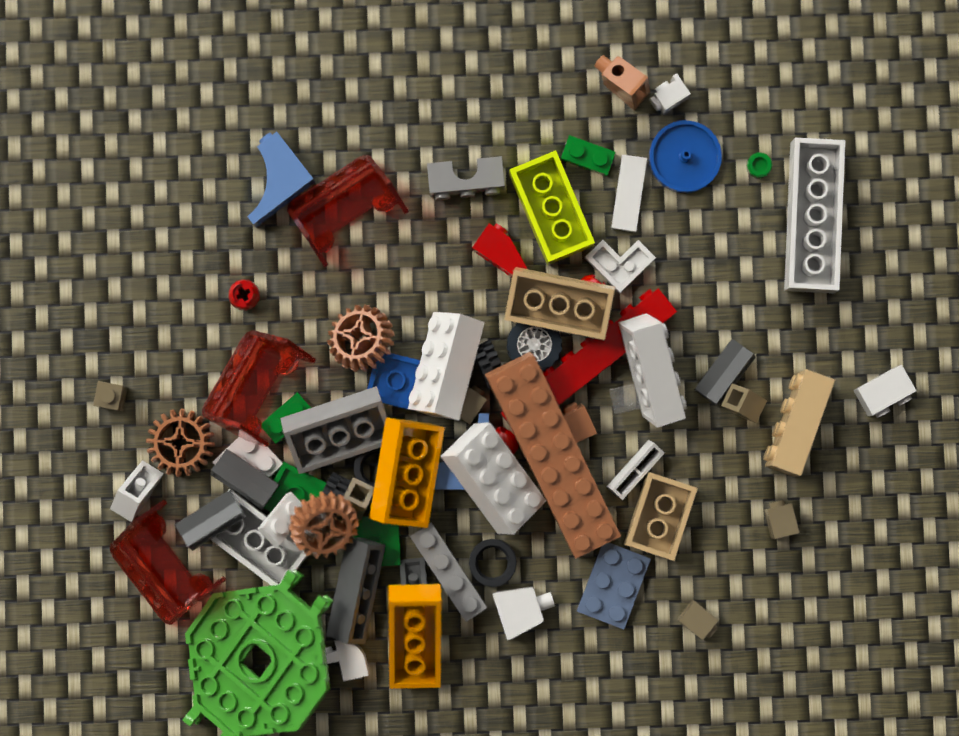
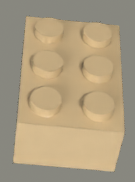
(660, 516)

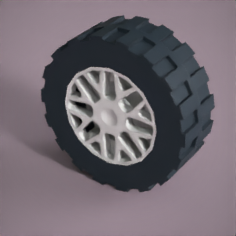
(541, 342)

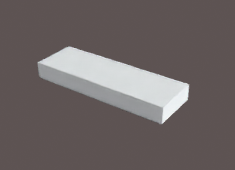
(629, 193)

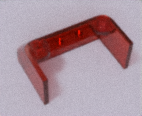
(342, 200)
(248, 381)
(157, 569)

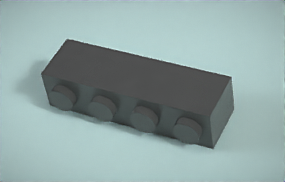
(356, 591)

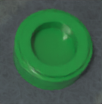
(759, 165)

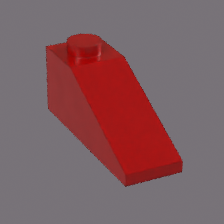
(498, 249)

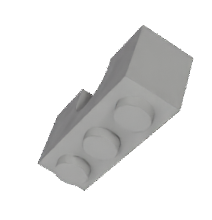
(487, 179)

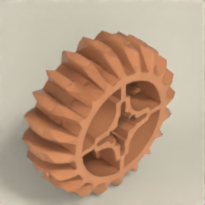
(354, 326)
(181, 430)
(318, 518)

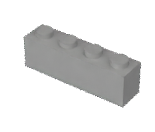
(448, 572)

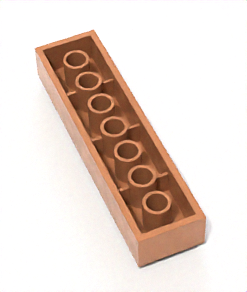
(552, 454)

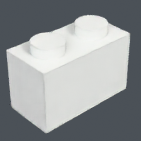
(884, 391)

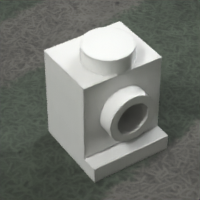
(669, 95)

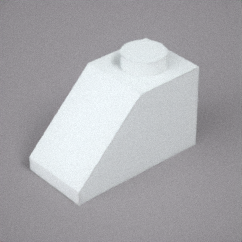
(136, 491)

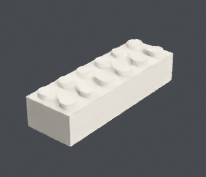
(814, 215)

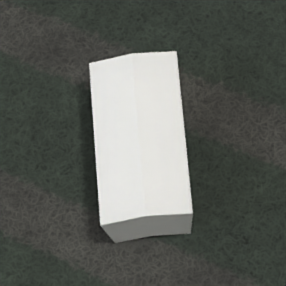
(631, 466)

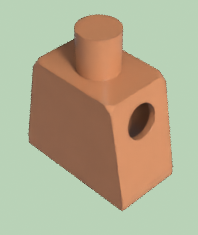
(624, 80)

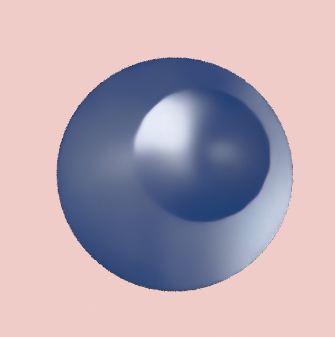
(685, 156)

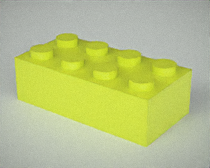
(551, 207)

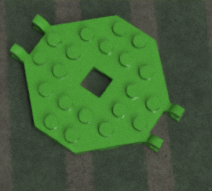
(281, 627)

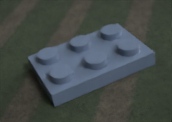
(613, 585)

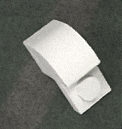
(351, 660)

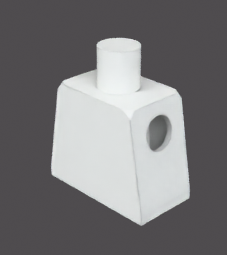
(521, 609)

